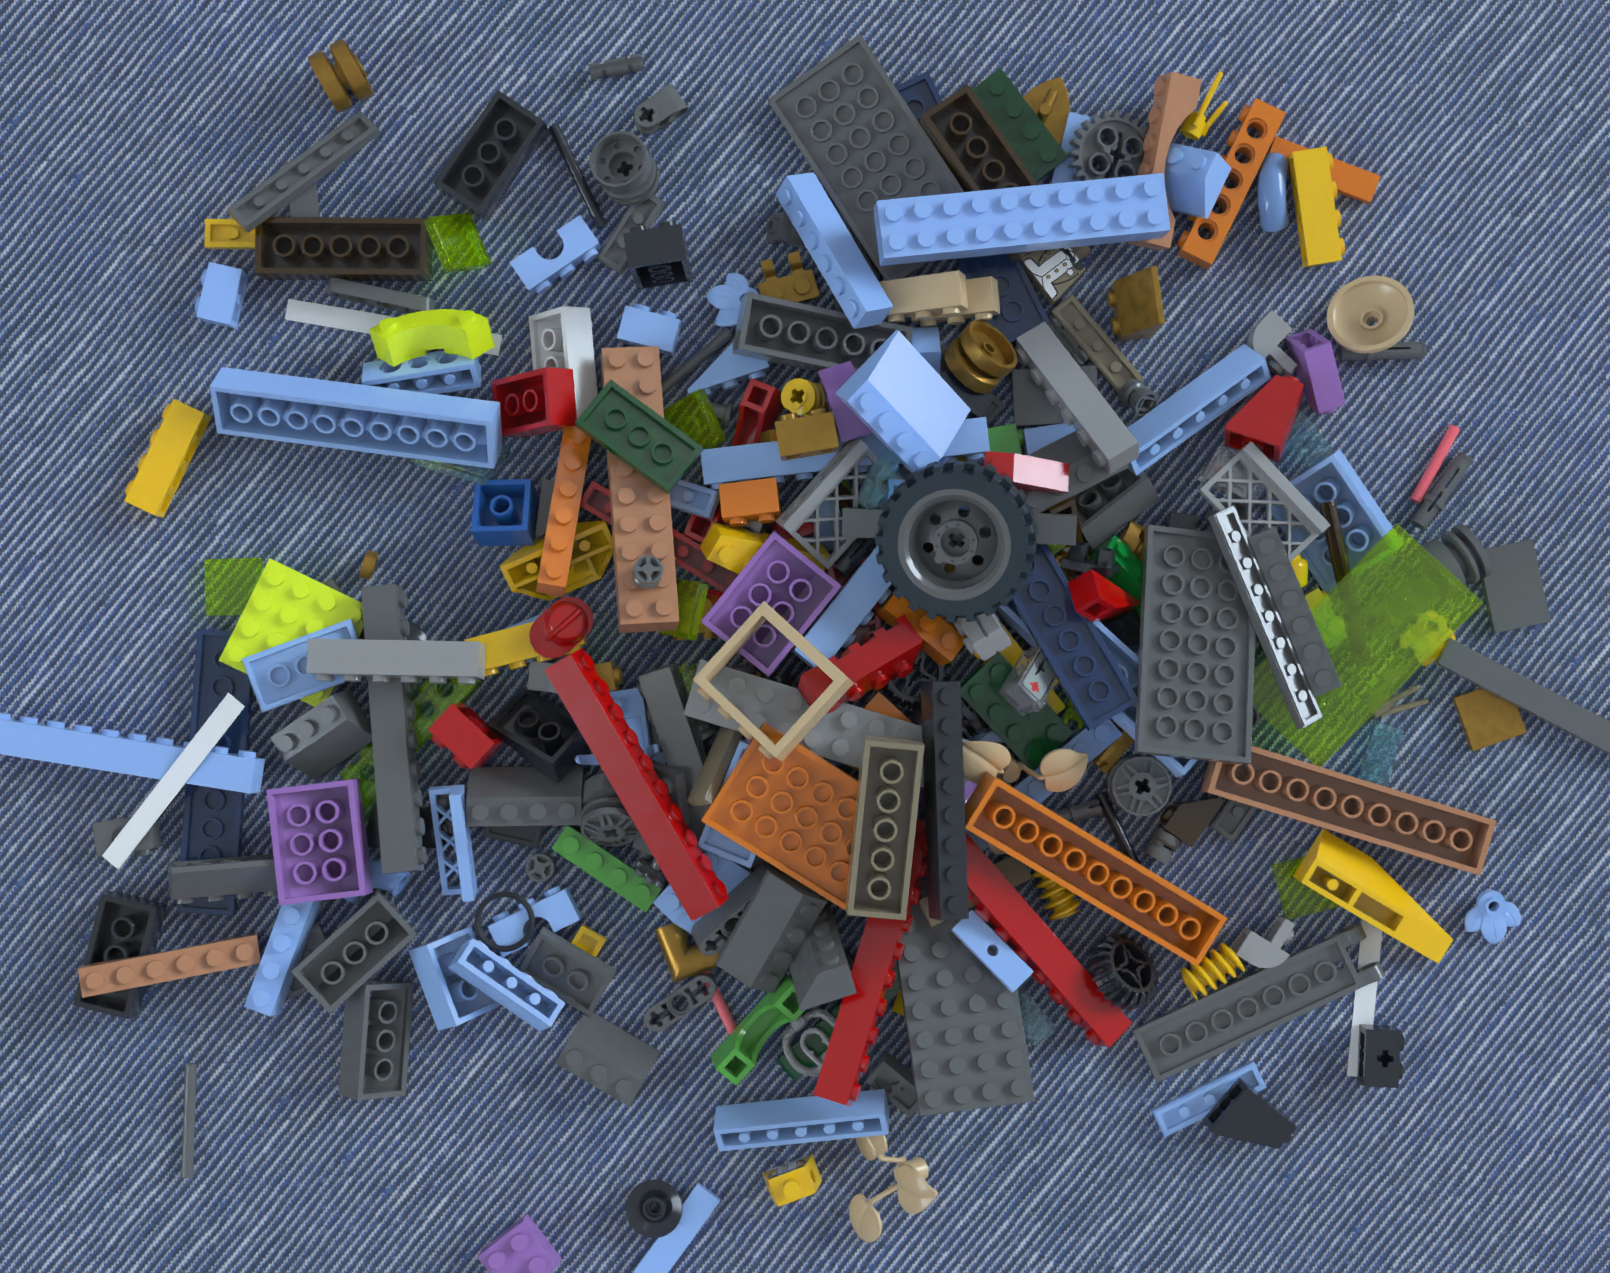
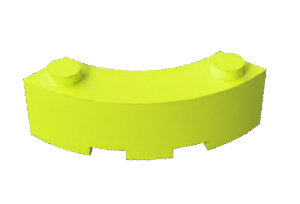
(416, 332)

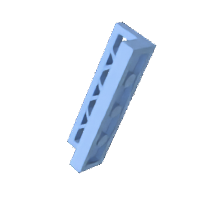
(460, 840)

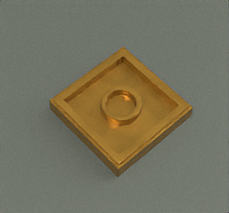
(1487, 718)

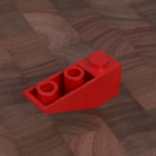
(1098, 597)

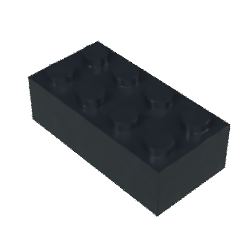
(491, 155)
(658, 255)
(122, 929)

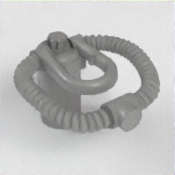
(797, 1026)

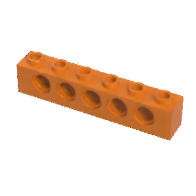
(1266, 121)

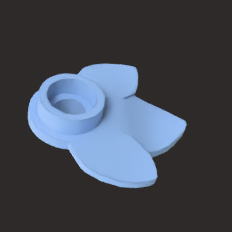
(728, 299)
(1493, 920)

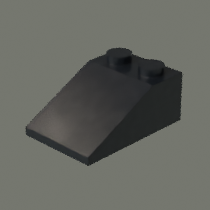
(540, 733)

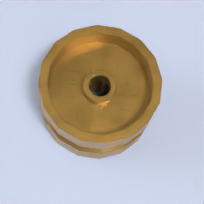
(339, 76)
(980, 356)

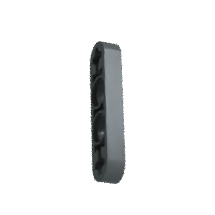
(378, 296)

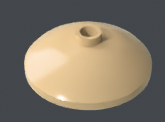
(1368, 301)

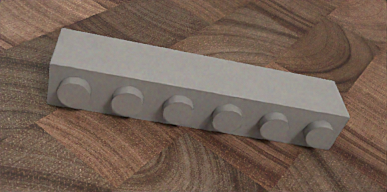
(1077, 398)
(396, 660)

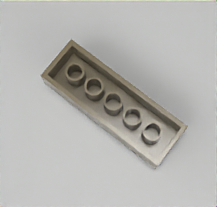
(884, 827)

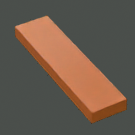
(1349, 179)

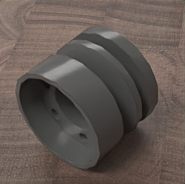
(624, 168)
(1461, 554)
(1123, 792)
(604, 815)

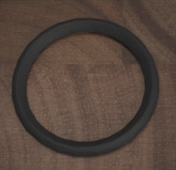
(483, 938)

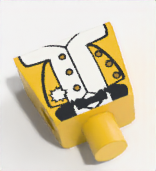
(793, 1180)

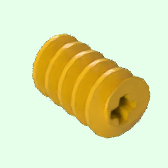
(802, 396)
(1059, 898)
(1211, 970)

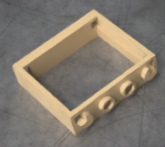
(808, 720)

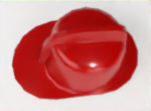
(561, 627)

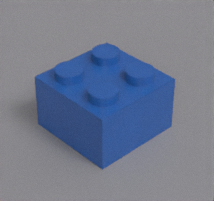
(504, 513)

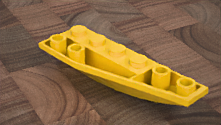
(1370, 893)

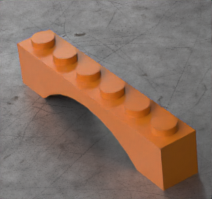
(563, 512)

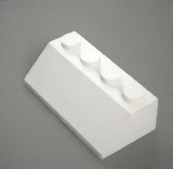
(565, 340)

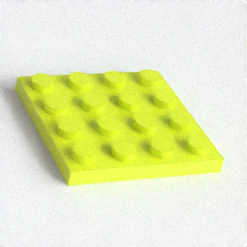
(286, 608)

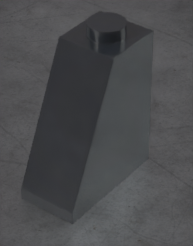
(1249, 1118)

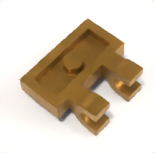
(796, 287)

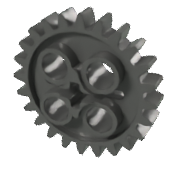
(1090, 146)

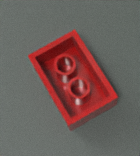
(536, 402)
(466, 736)

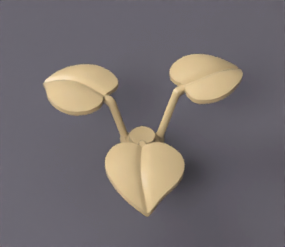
(1059, 768)
(913, 1191)

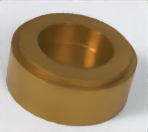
(369, 565)

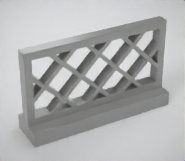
(1276, 486)
(819, 491)

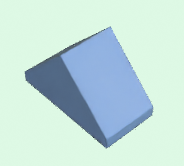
(927, 343)

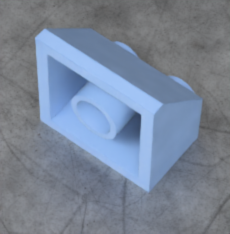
(1194, 179)

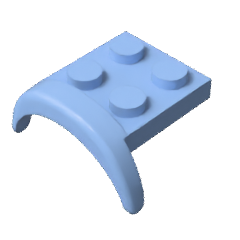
(635, 715)

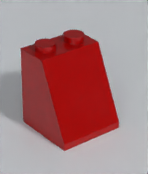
(1267, 417)

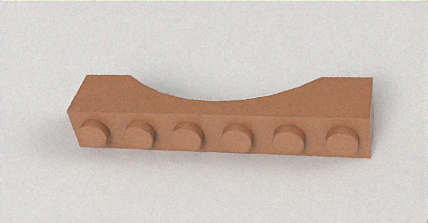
(1173, 101)
(168, 965)

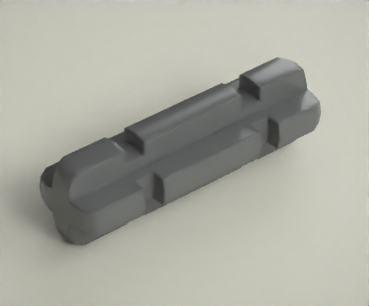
(616, 66)
(1068, 342)

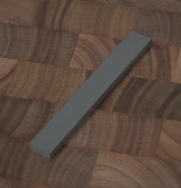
(1051, 528)
(1265, 617)
(1525, 694)

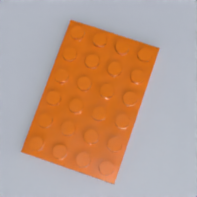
(791, 814)

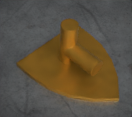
(1051, 105)

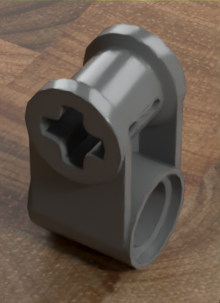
(663, 107)

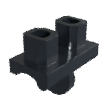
(1078, 560)

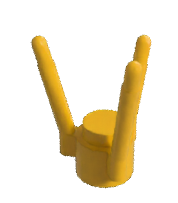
(1194, 124)

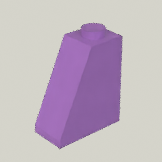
(1316, 370)

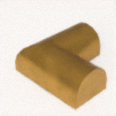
(681, 957)

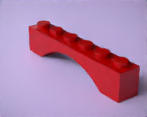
(756, 415)

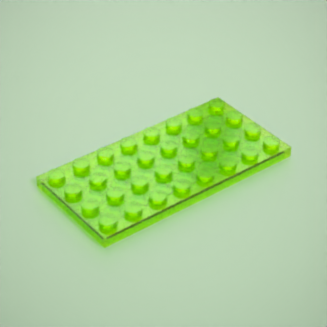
(1377, 633)

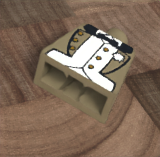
(1055, 270)

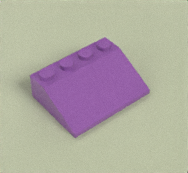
(787, 584)
(319, 841)

